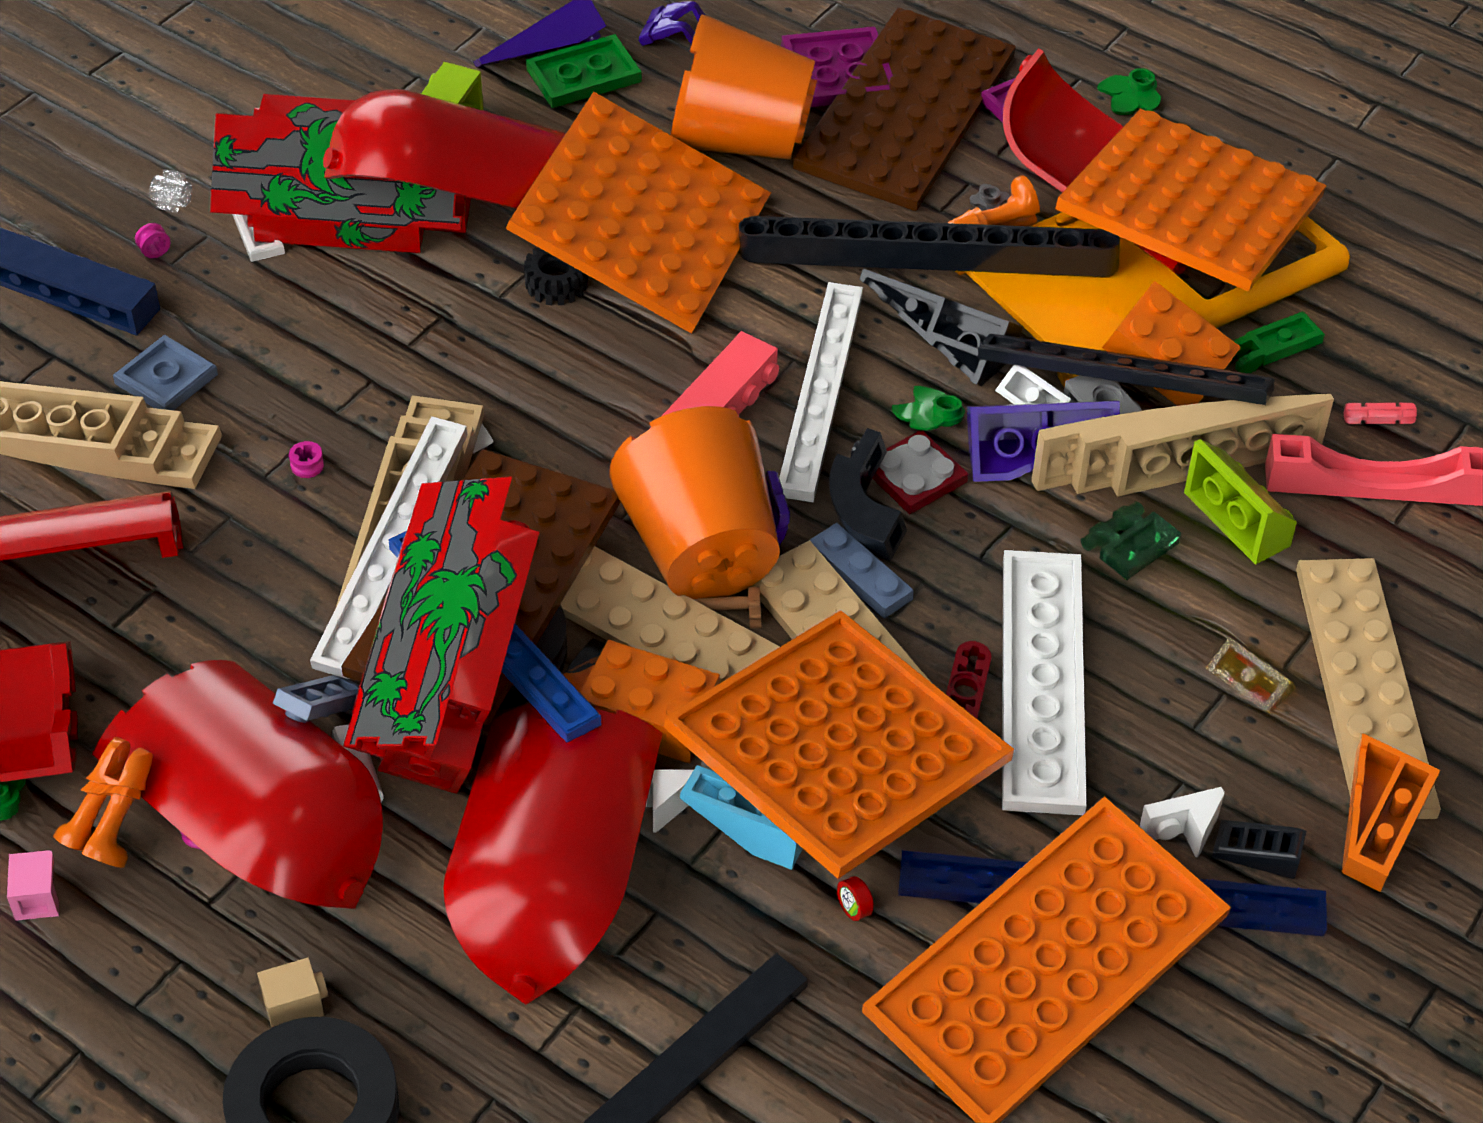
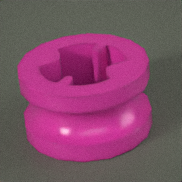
(152, 240)
(305, 468)

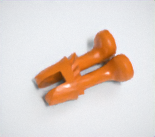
(1018, 210)
(123, 787)

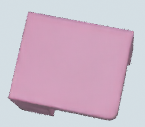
(31, 885)

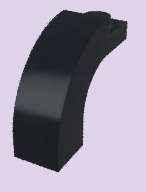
(870, 523)

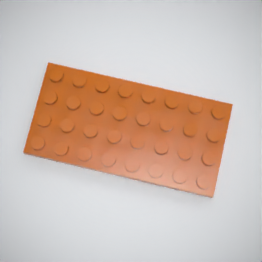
(1045, 963)

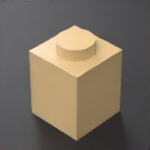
(292, 991)

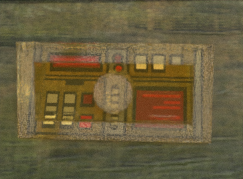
(1250, 676)

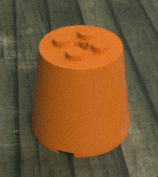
(743, 94)
(699, 500)

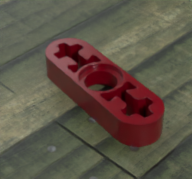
(976, 680)

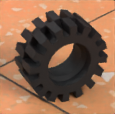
(552, 286)

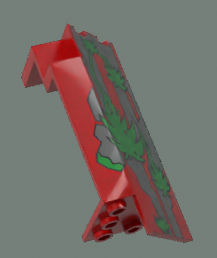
(276, 176)
(443, 633)

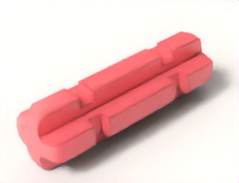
(1380, 413)

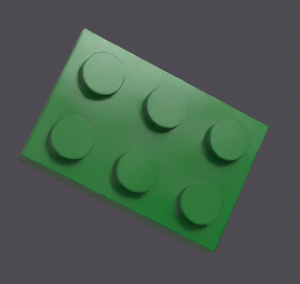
(583, 68)

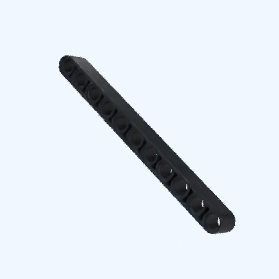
(929, 246)

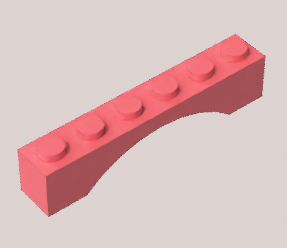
(1307, 467)

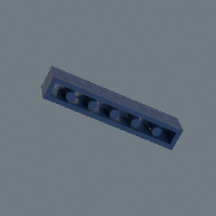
(76, 283)

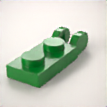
(1276, 341)

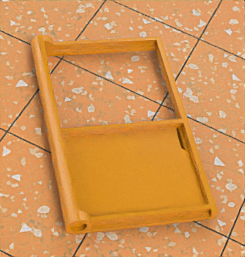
(1090, 308)

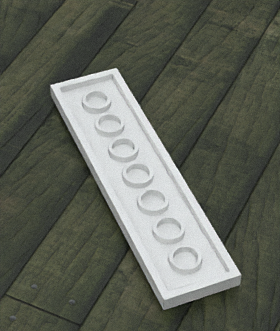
(1043, 683)

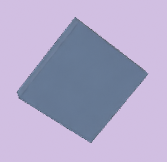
(165, 374)

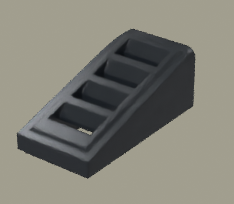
(1270, 861)

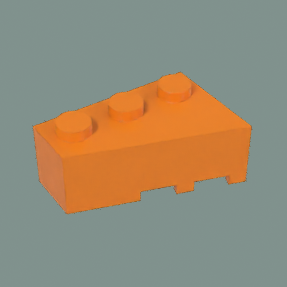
(1383, 808)

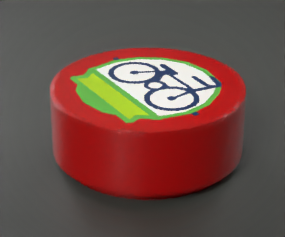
(855, 898)

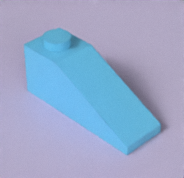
(738, 818)

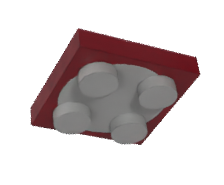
(918, 472)

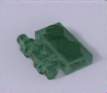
(1138, 545)

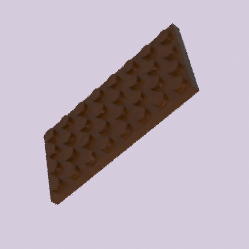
(902, 137)
(570, 522)

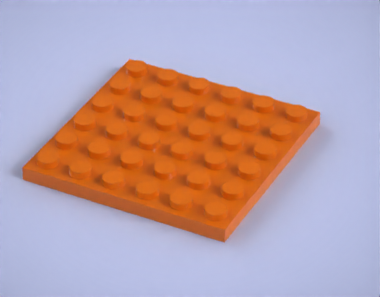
(1192, 198)
(638, 211)
(838, 742)

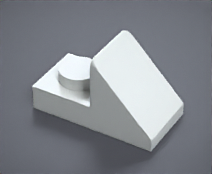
(665, 795)
(1187, 814)

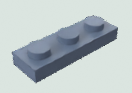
(863, 571)
(317, 698)

